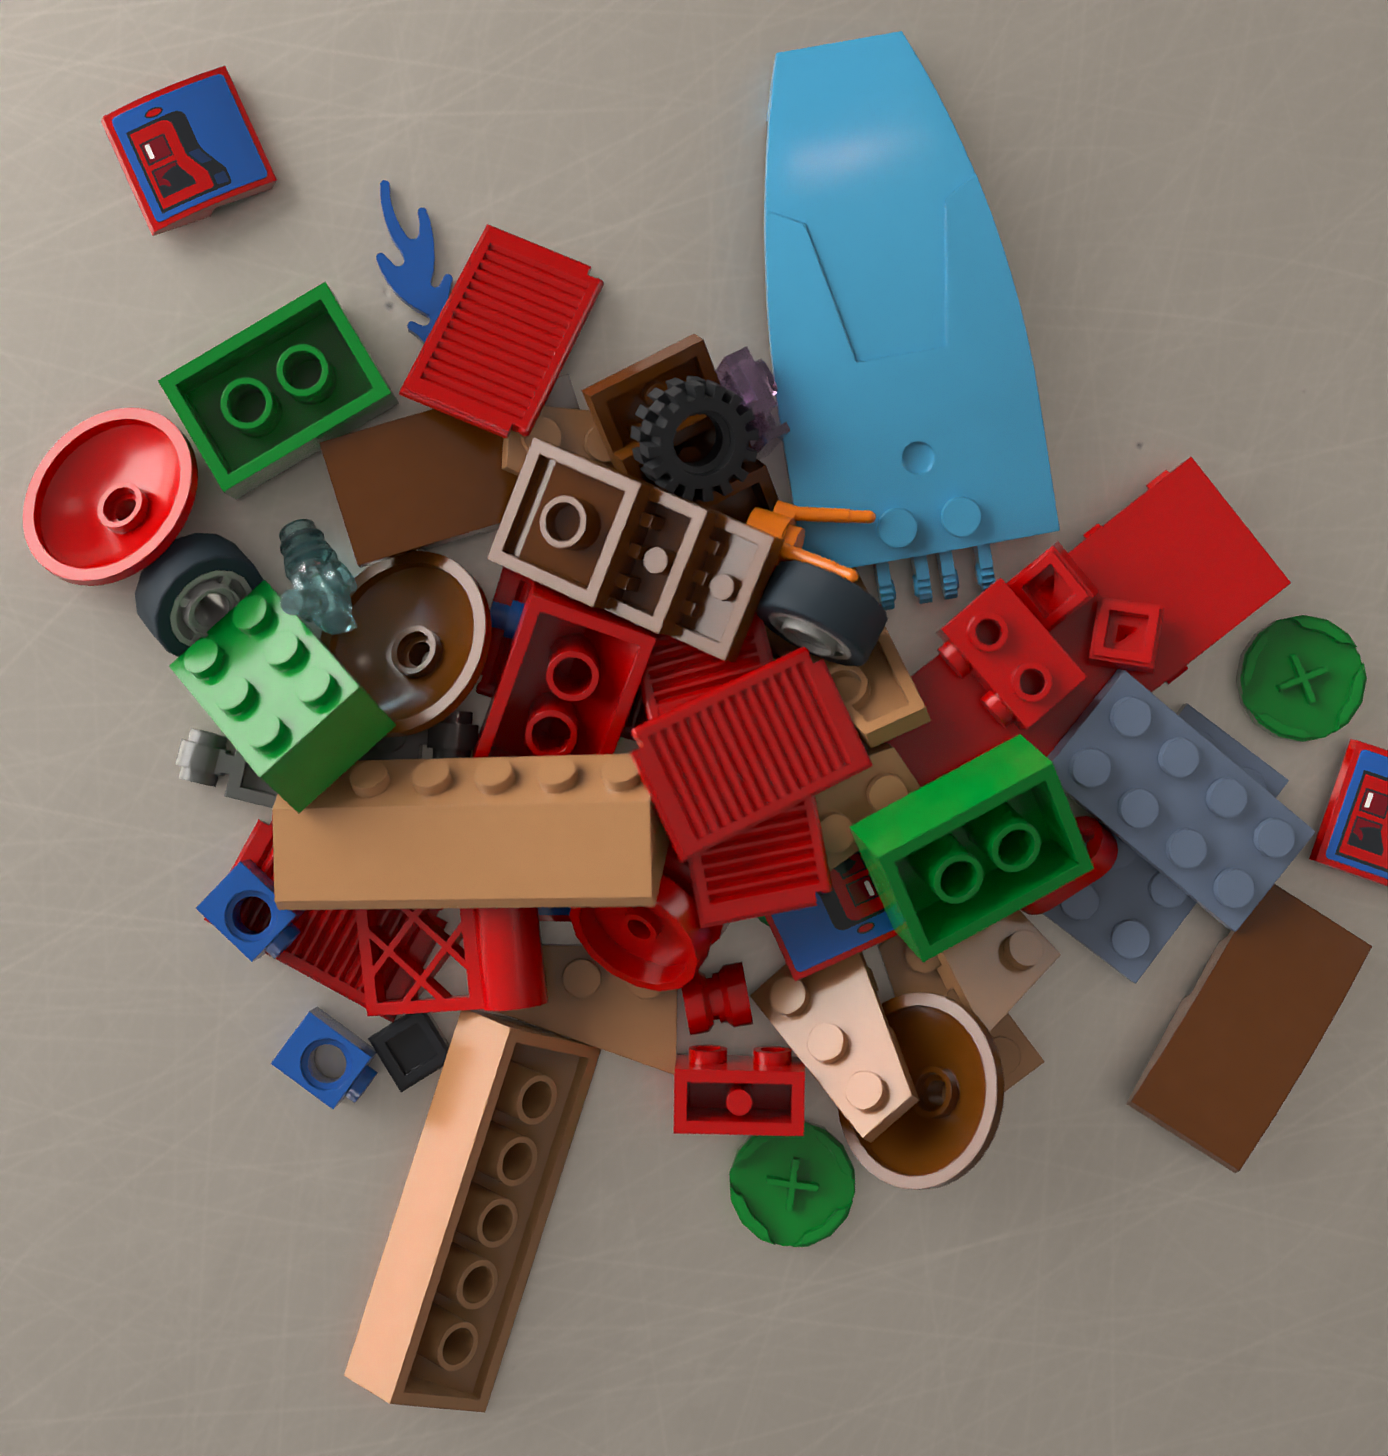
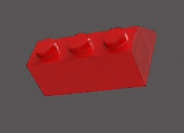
(564, 680)

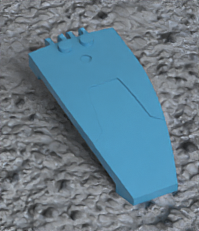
(894, 322)

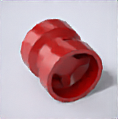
(717, 998)

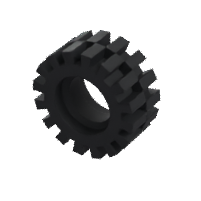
(727, 454)

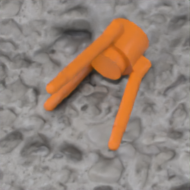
(782, 525)

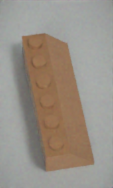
(473, 836)
(471, 1214)

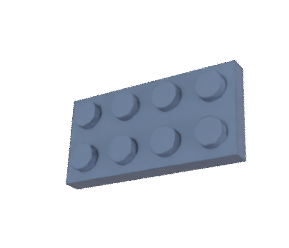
(1177, 800)
(1134, 906)

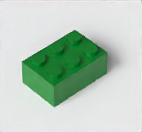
(278, 391)
(281, 697)
(972, 847)

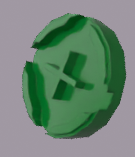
(1301, 678)
(792, 1186)

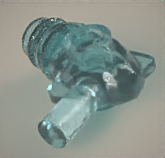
(318, 579)

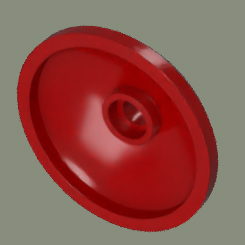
(110, 496)

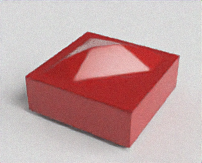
(1052, 586)
(1126, 635)

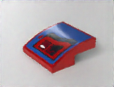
(188, 150)
(1356, 818)
(839, 925)

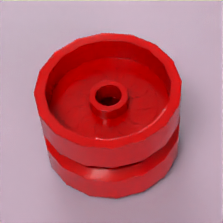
(650, 944)

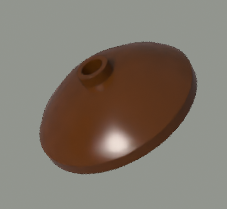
(402, 613)
(937, 1138)

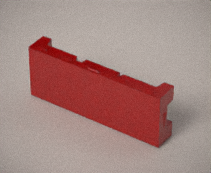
(1166, 548)

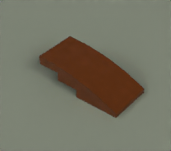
(618, 397)
(422, 481)
(635, 550)
(1249, 1027)

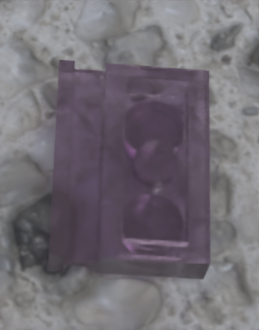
(757, 386)

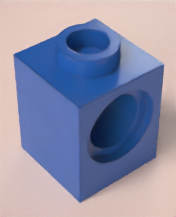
(224, 905)
(298, 1059)

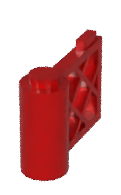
(499, 954)

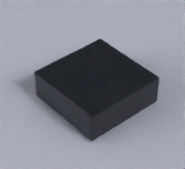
(411, 1048)

